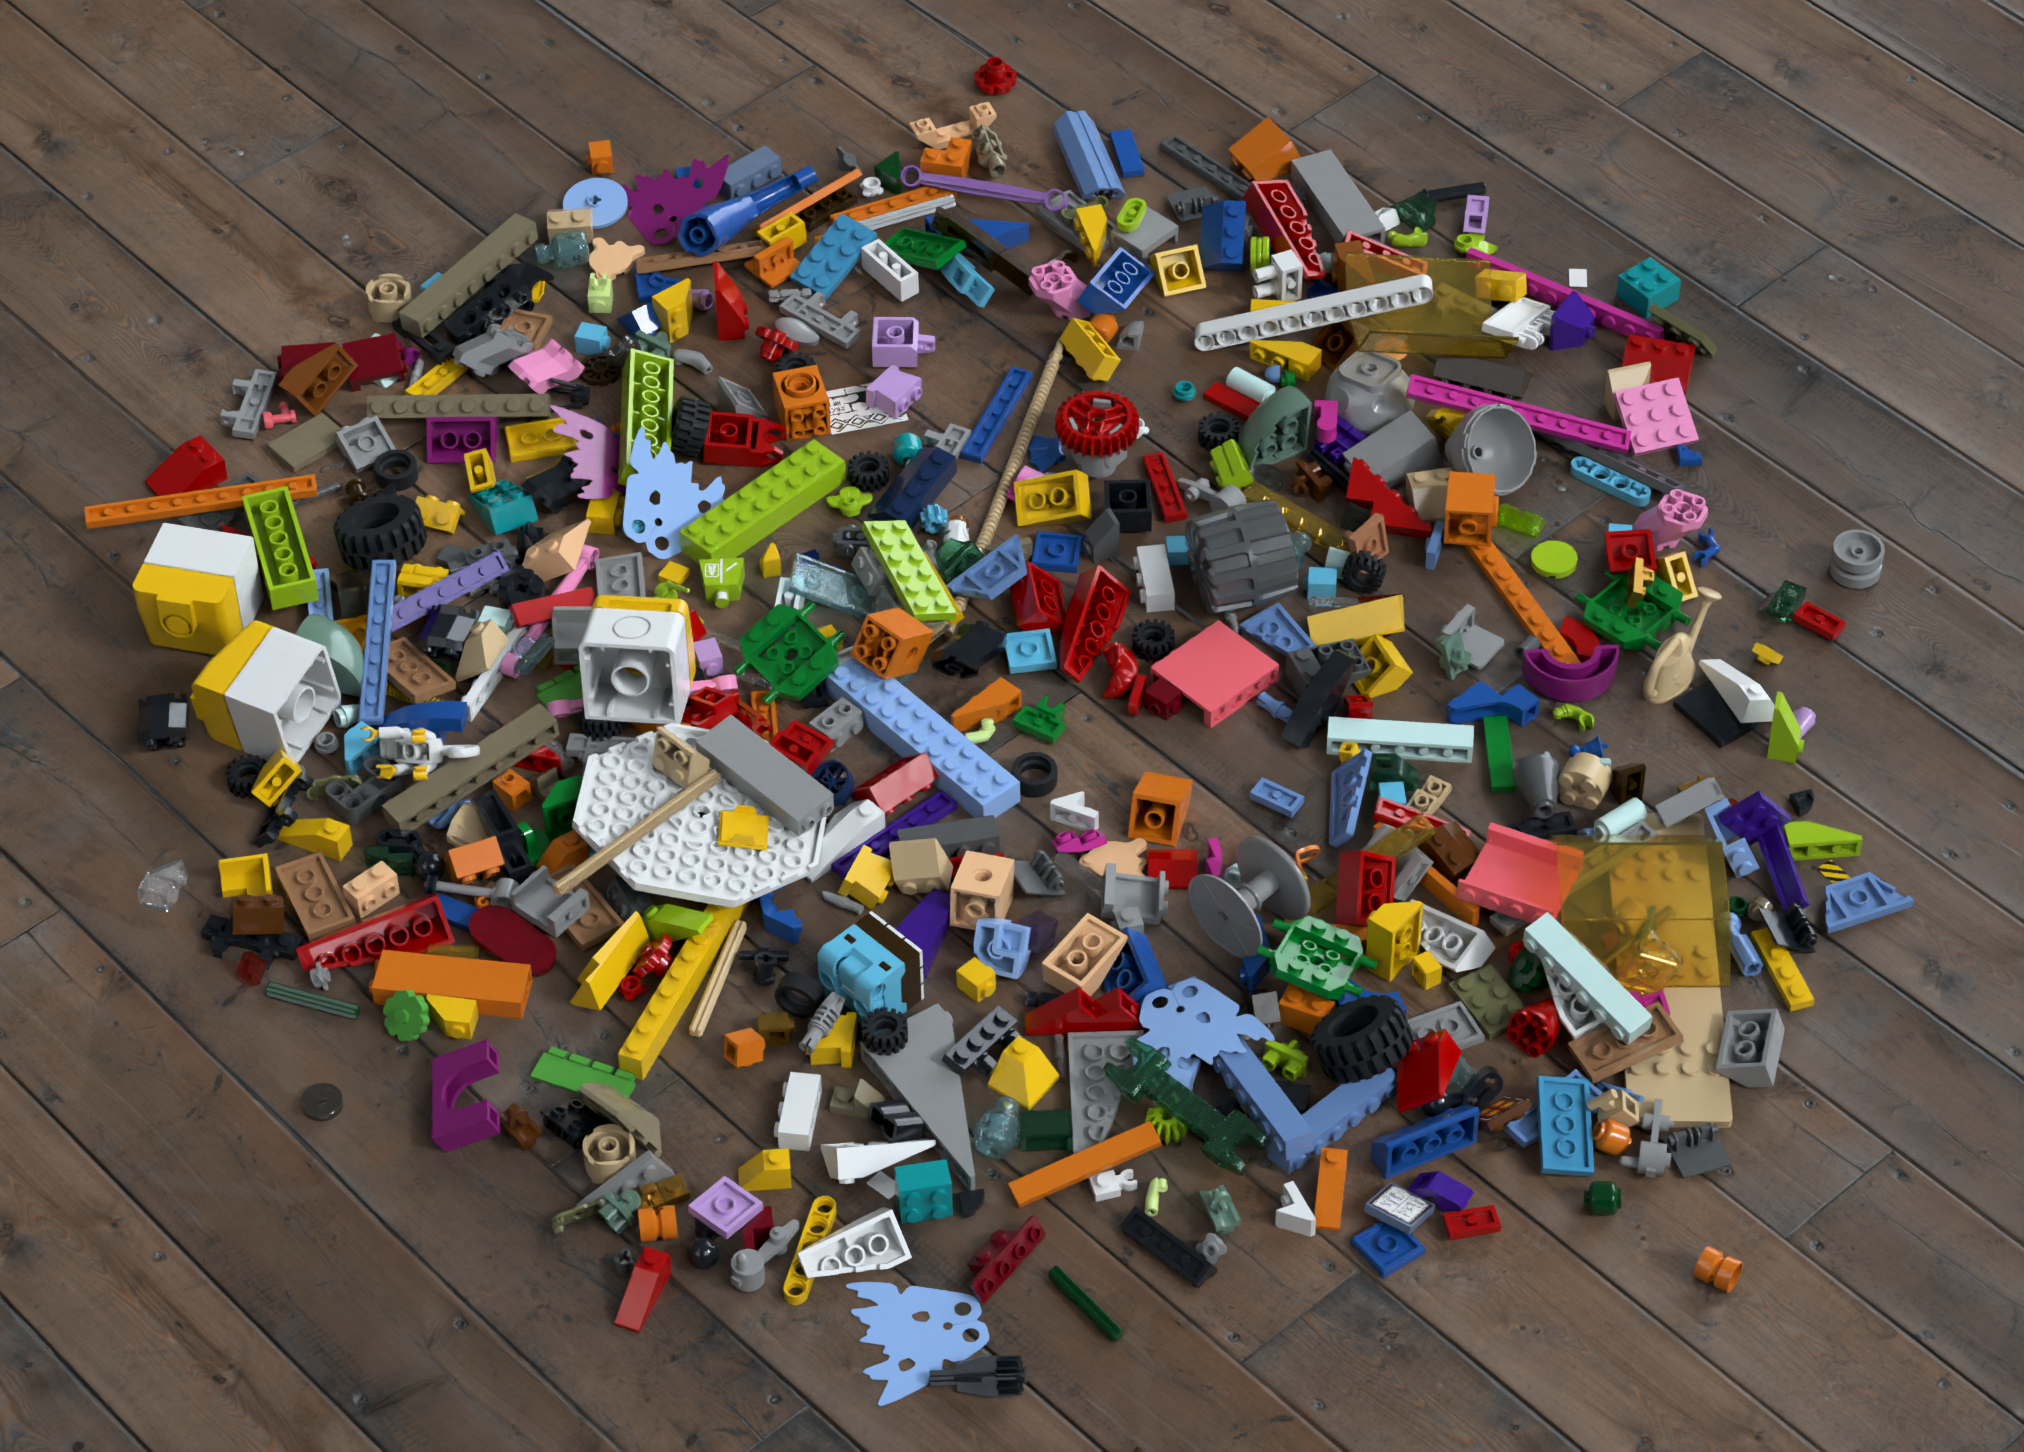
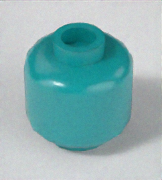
(905, 447)

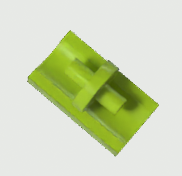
(1287, 1057)

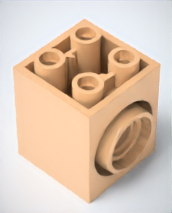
(981, 889)

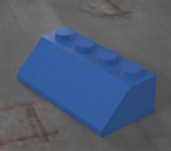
(1115, 284)
(1425, 1140)

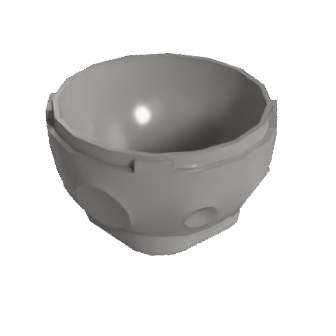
(1369, 391)
(1494, 442)

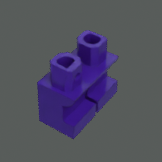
(1346, 438)

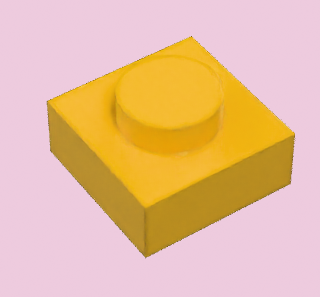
(1766, 654)

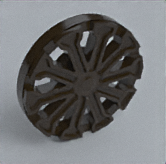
(599, 369)

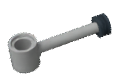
(499, 894)

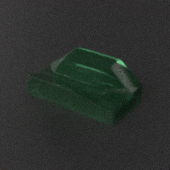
(1417, 211)
(956, 558)
(1784, 601)

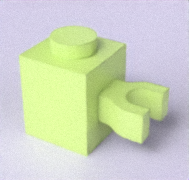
(600, 294)

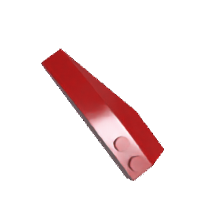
(1283, 220)
(1091, 620)
(400, 929)

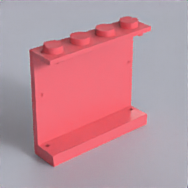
(1217, 671)
(1514, 876)

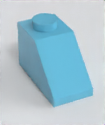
(357, 749)

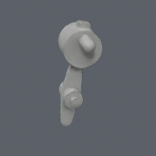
(1226, 497)
(1653, 1155)
(748, 1264)

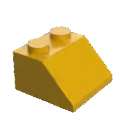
(1178, 270)
(674, 309)
(1387, 667)

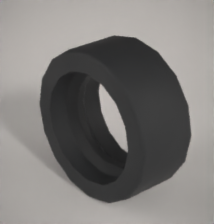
(396, 458)
(1040, 761)
(804, 985)

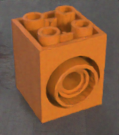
(801, 403)
(1470, 509)
(891, 643)

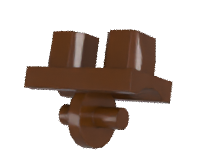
(1308, 481)
(520, 1126)

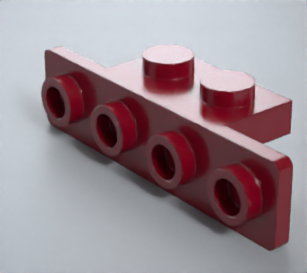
(1001, 1256)

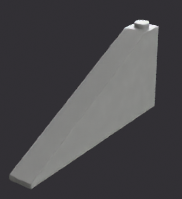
(929, 1086)

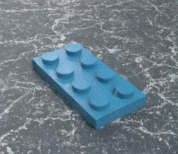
(833, 256)
(1564, 1126)

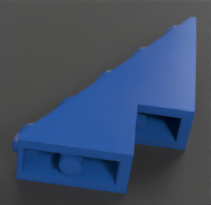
(1006, 232)

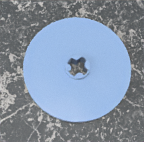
(608, 194)

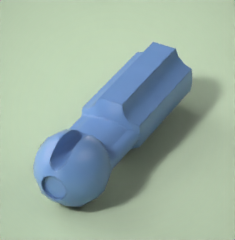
(1743, 949)

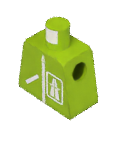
(722, 579)

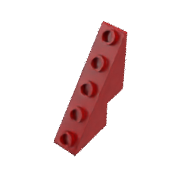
(1372, 493)
(1082, 1013)

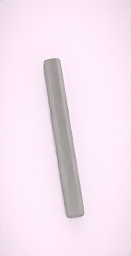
(908, 212)

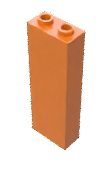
(496, 985)

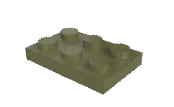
(1683, 330)
(1487, 1000)

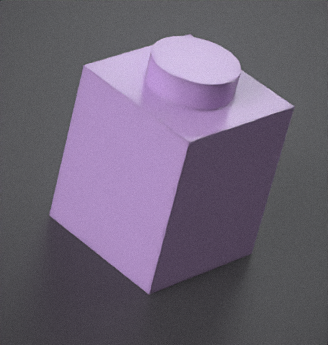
(708, 657)

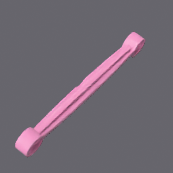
(569, 583)
(567, 707)

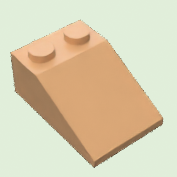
(557, 552)
(1083, 956)

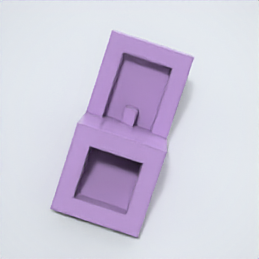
(1476, 214)

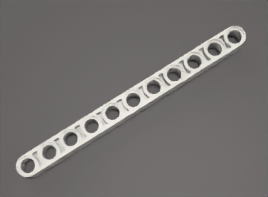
(1321, 305)

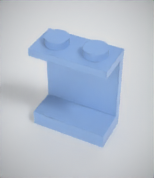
(1737, 853)

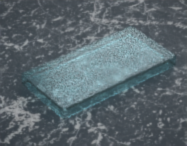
(829, 586)

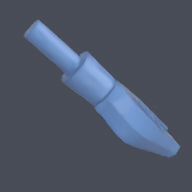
(1606, 1086)

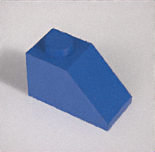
(641, 319)

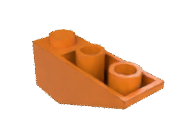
(995, 702)

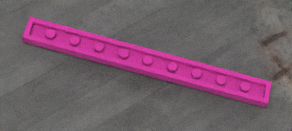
(1556, 294)
(1538, 418)

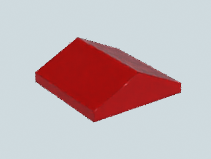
(1625, 546)
(1178, 864)

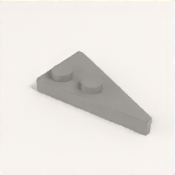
(636, 1174)

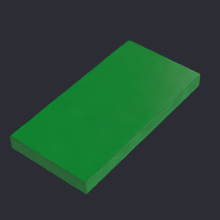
(924, 248)

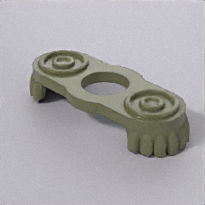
(1067, 216)
(319, 785)
(568, 1216)

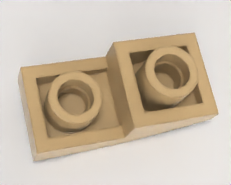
(1430, 796)

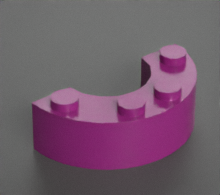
(1571, 681)

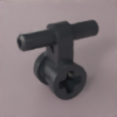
(765, 962)

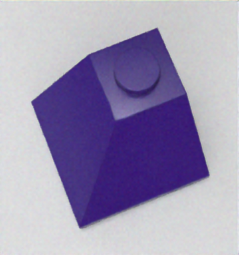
(1571, 324)

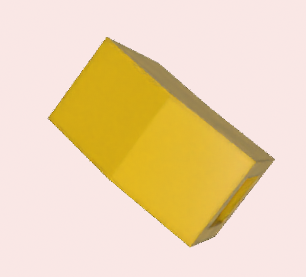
(1347, 751)

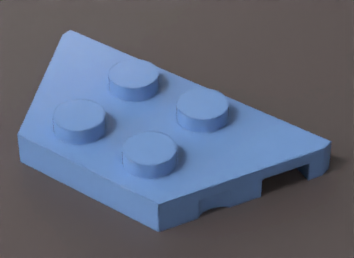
(993, 572)
(1860, 901)

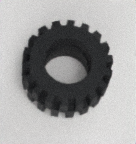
(689, 426)

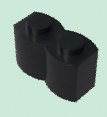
(895, 1121)

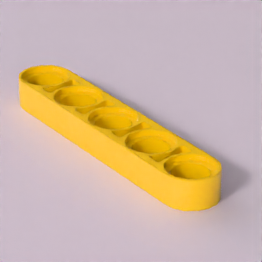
(808, 1238)

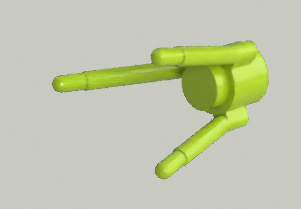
(668, 590)

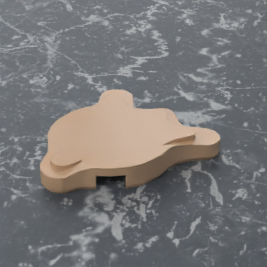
(613, 258)
(1120, 853)

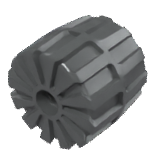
(1241, 556)

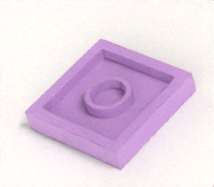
(725, 1207)

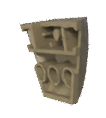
(624, 1112)

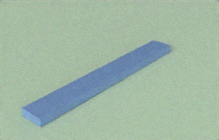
(377, 642)

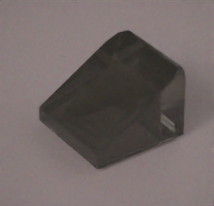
(1353, 517)

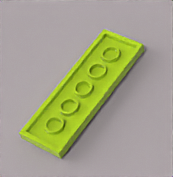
(908, 570)

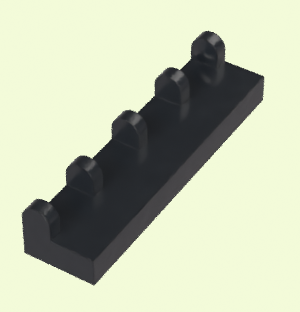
(1168, 1247)

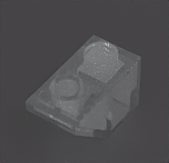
(162, 886)

